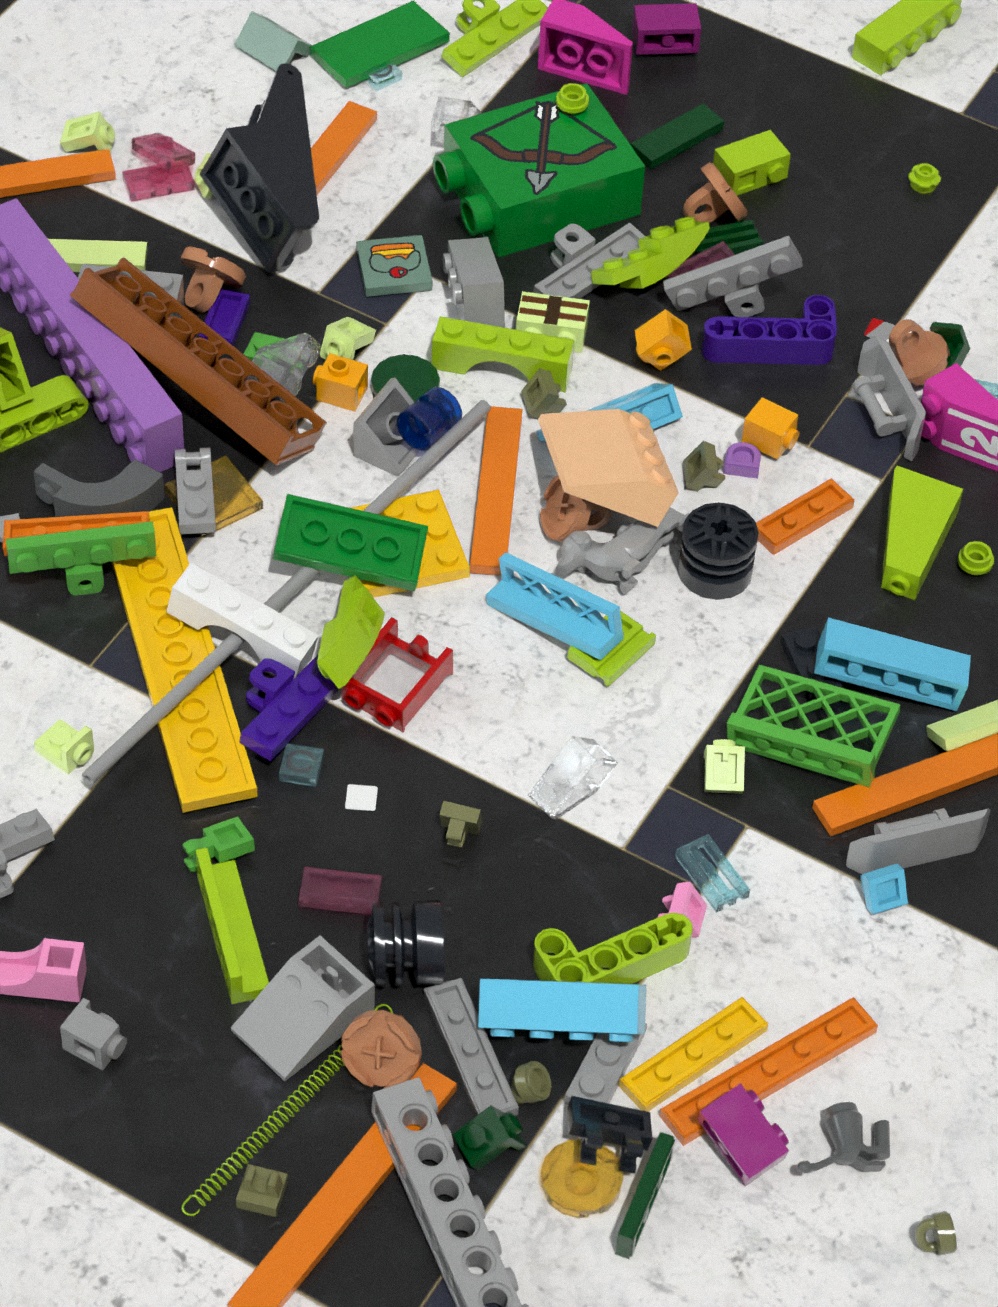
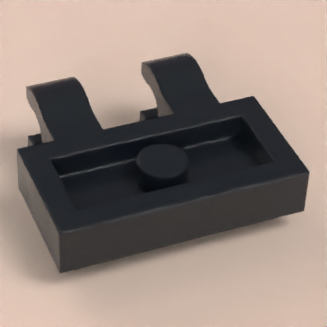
(609, 1123)

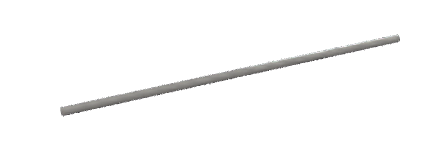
(275, 602)

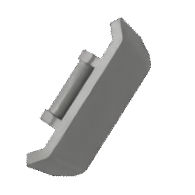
(886, 375)
(918, 840)

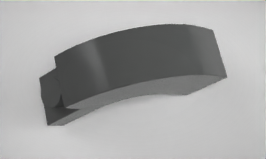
(133, 490)

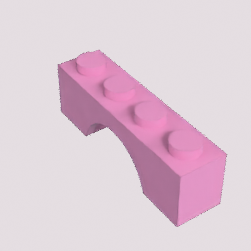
(47, 972)

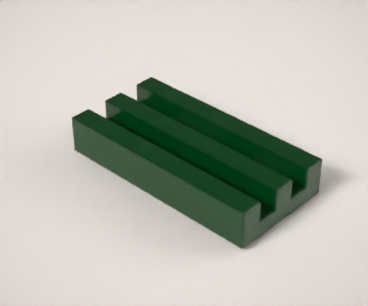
(732, 233)

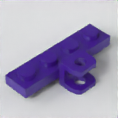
(286, 706)

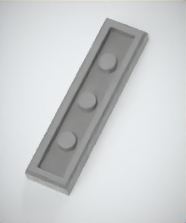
(469, 1047)

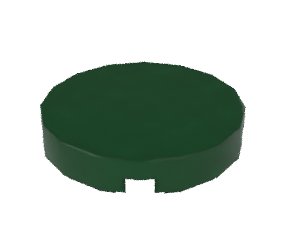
(411, 371)

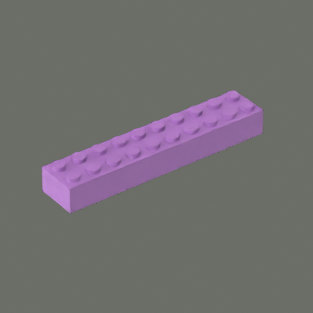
(88, 350)

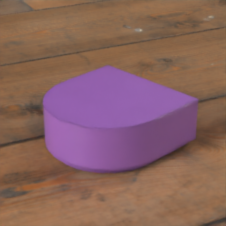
(742, 460)

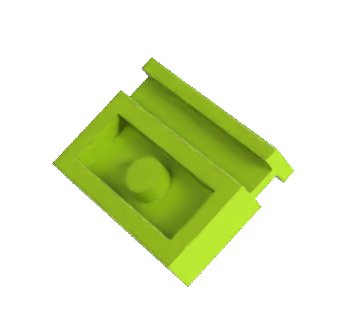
(621, 657)

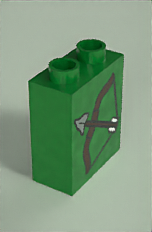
(538, 170)

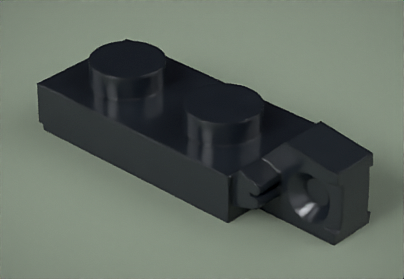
(801, 653)

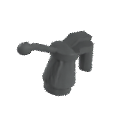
(846, 1131)

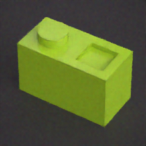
(752, 162)

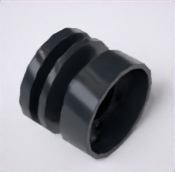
(717, 550)
(407, 943)

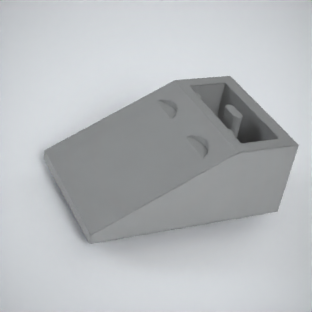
(304, 1008)

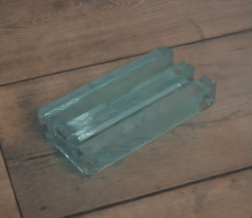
(715, 899)

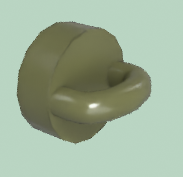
(531, 1083)
(943, 1234)

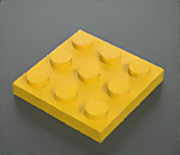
(442, 554)

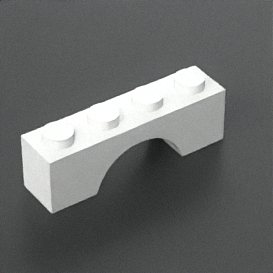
(206, 600)

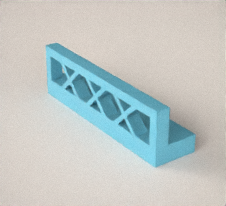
(654, 401)
(555, 611)

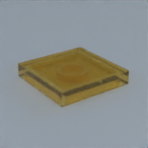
(232, 494)

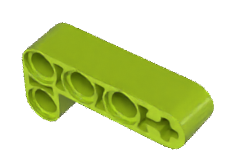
(53, 406)
(662, 941)

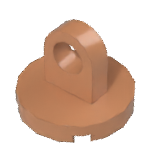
(716, 195)
(208, 277)
(918, 352)
(569, 513)
(381, 1048)

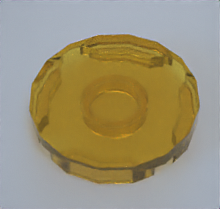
(579, 1187)

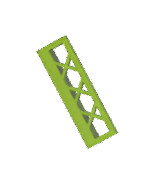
(231, 928)

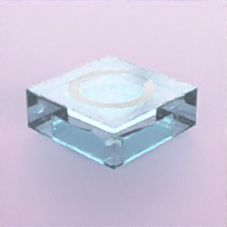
(384, 77)
(301, 765)

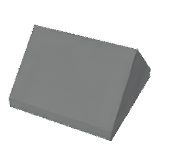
(376, 431)

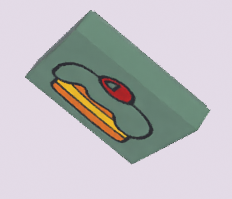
(394, 265)

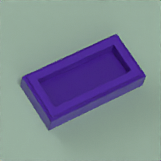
(227, 314)

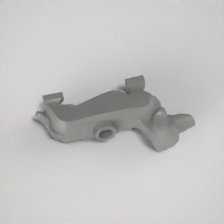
(623, 555)

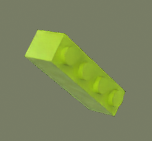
(902, 31)

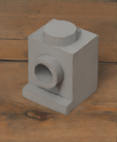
(92, 1036)

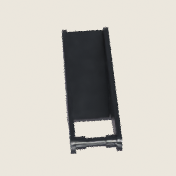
(267, 173)

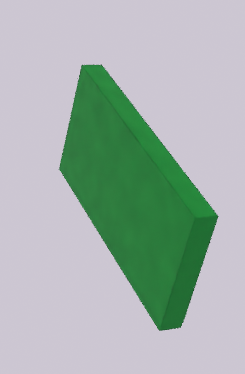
(379, 42)
(350, 542)

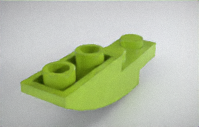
(656, 257)
(351, 634)

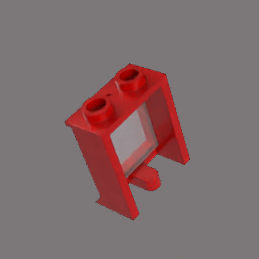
(396, 677)

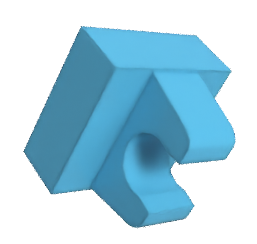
(884, 888)

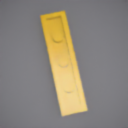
(693, 1055)

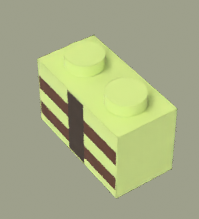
(554, 317)

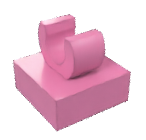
(688, 903)

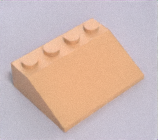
(611, 461)

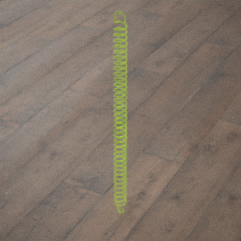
(270, 1124)

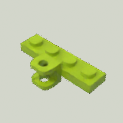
(490, 31)

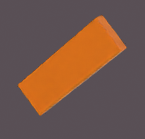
(803, 516)

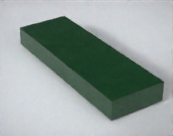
(677, 135)
(645, 1195)

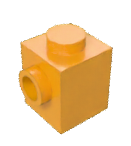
(662, 340)
(341, 382)
(770, 428)

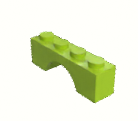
(462, 344)

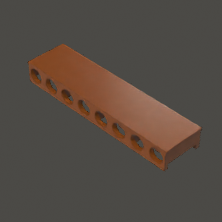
(196, 362)

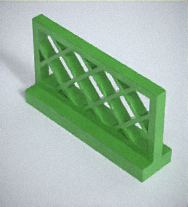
(803, 746)

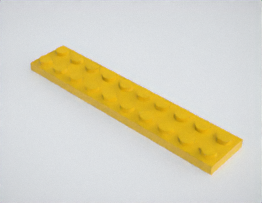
(202, 729)

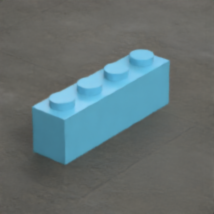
(892, 664)
(562, 1007)

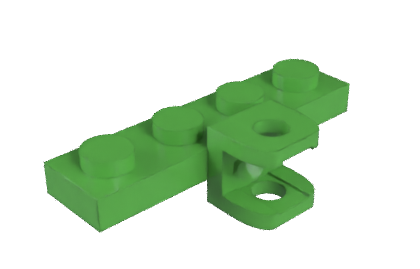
(81, 552)

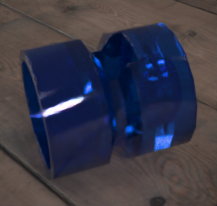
(429, 418)

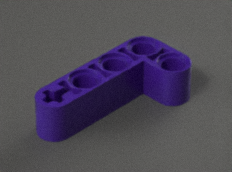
(774, 340)

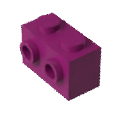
(666, 28)
(744, 1133)

